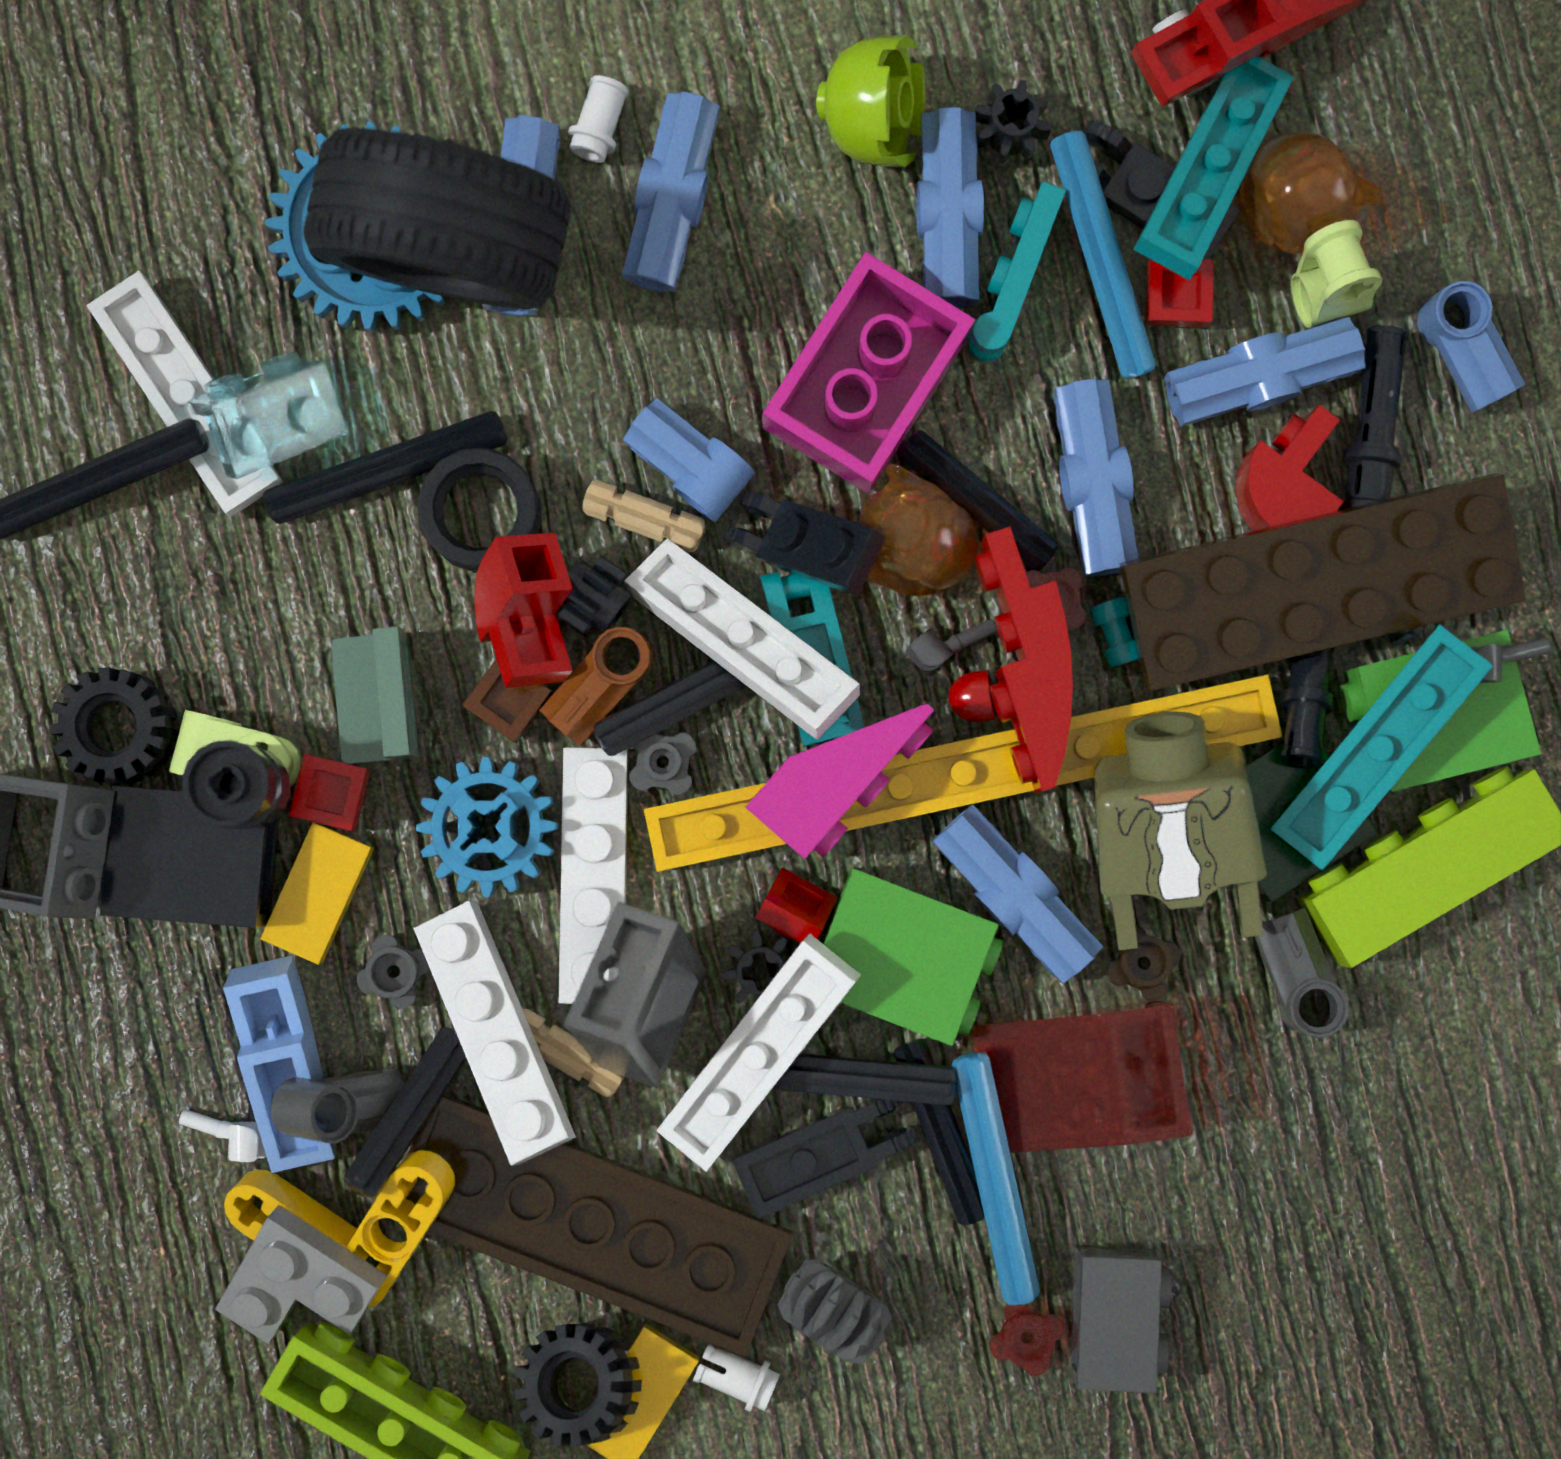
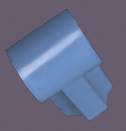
(1475, 352)
(702, 469)

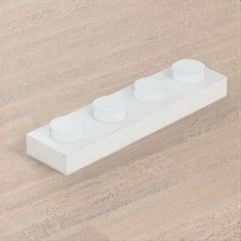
(170, 377)
(743, 639)
(590, 858)
(494, 1033)
(758, 1052)

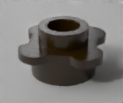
(1150, 981)

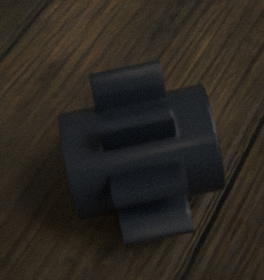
(1016, 105)
(595, 596)
(749, 984)

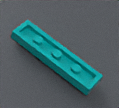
(1213, 166)
(1381, 747)

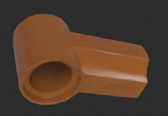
(595, 688)

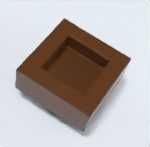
(504, 708)

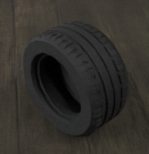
(437, 217)

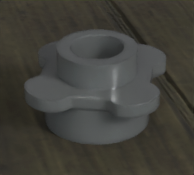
(675, 775)
(376, 976)

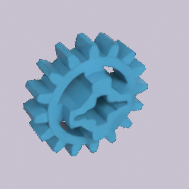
(467, 806)

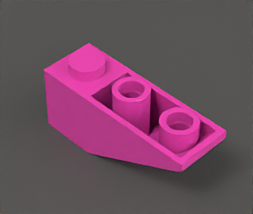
(822, 783)

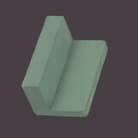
(375, 697)

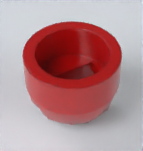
(972, 697)

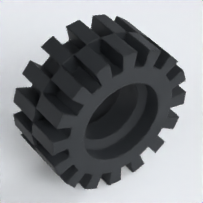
(76, 719)
(541, 1390)

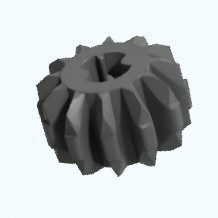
(834, 1311)

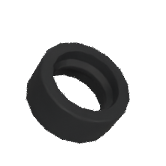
(457, 467)

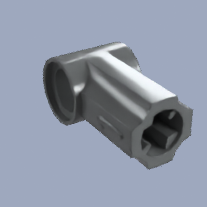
(1297, 966)
(334, 1106)

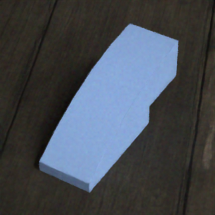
(275, 1047)

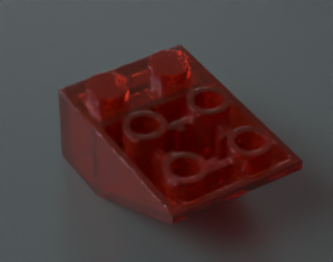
(1088, 1077)

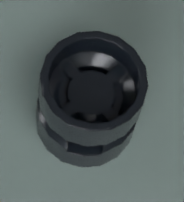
(235, 785)

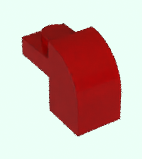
(1273, 484)
(515, 608)

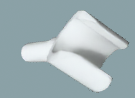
(243, 1137)

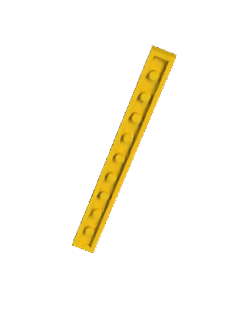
(958, 773)

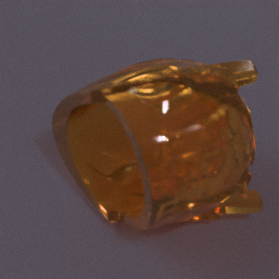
(1300, 187)
(927, 536)

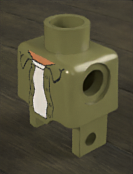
(1176, 822)

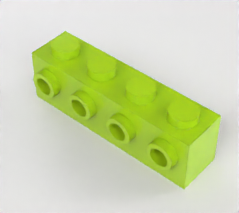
(1434, 866)
(376, 1406)

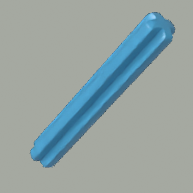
(1102, 254)
(996, 1178)

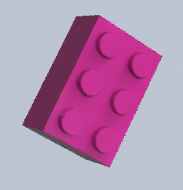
(867, 372)

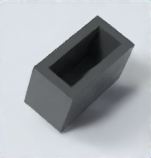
(1117, 1319)

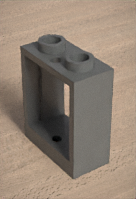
(75, 849)
(640, 1014)

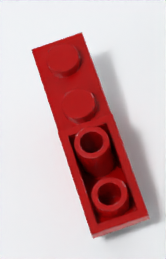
(1223, 36)
(1040, 684)

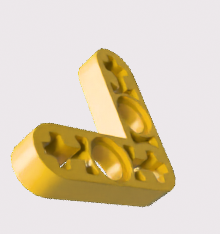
(368, 1238)

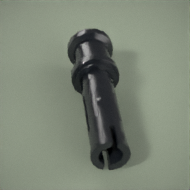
(1373, 452)

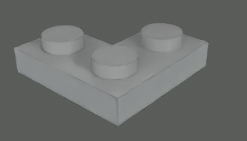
(298, 1264)

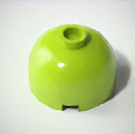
(874, 100)

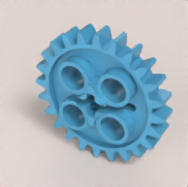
(331, 283)

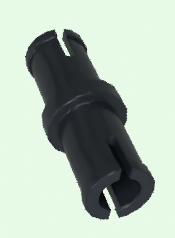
(1306, 707)

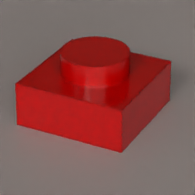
(1176, 300)
(329, 792)
(796, 907)

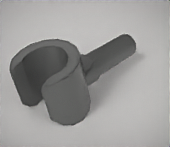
(930, 651)
(1500, 654)

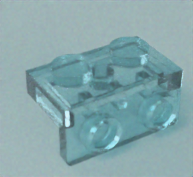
(270, 413)

